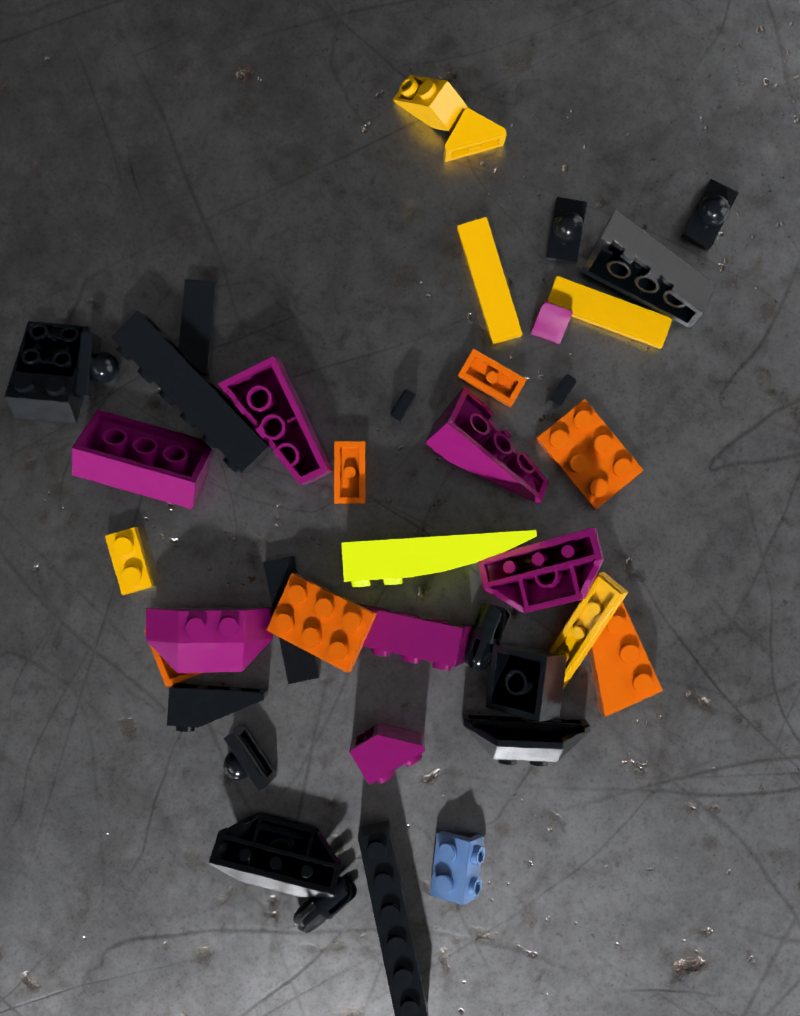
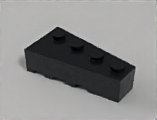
(648, 271)

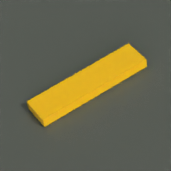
(489, 280)
(610, 312)
(588, 622)

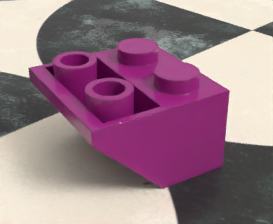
(384, 749)

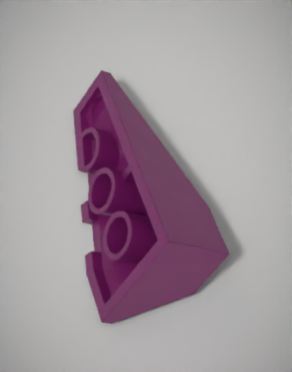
(475, 443)

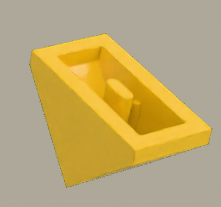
(473, 135)

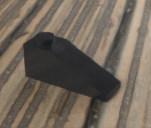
(200, 704)

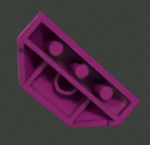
(545, 572)
(208, 637)

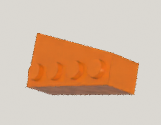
(621, 666)

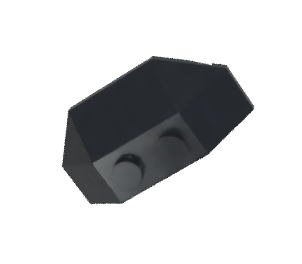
(525, 739)
(277, 856)

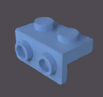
(457, 867)

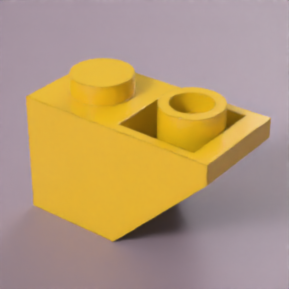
(431, 101)

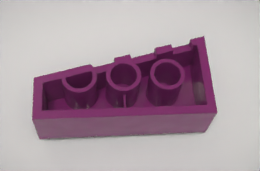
(277, 414)
(417, 638)

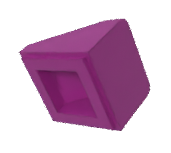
(551, 322)

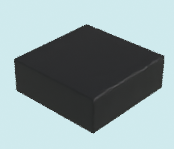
(561, 391)
(402, 406)

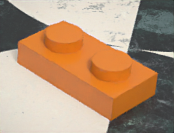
(491, 378)
(349, 472)

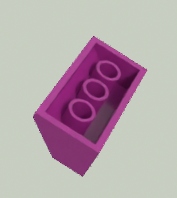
(142, 459)

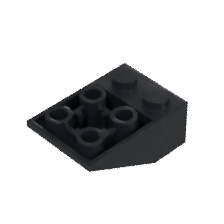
(46, 373)

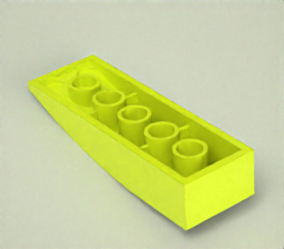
(422, 555)

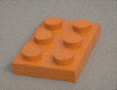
(589, 454)
(321, 622)

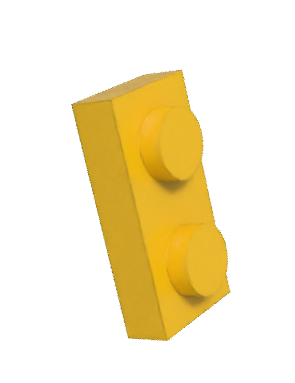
(129, 560)

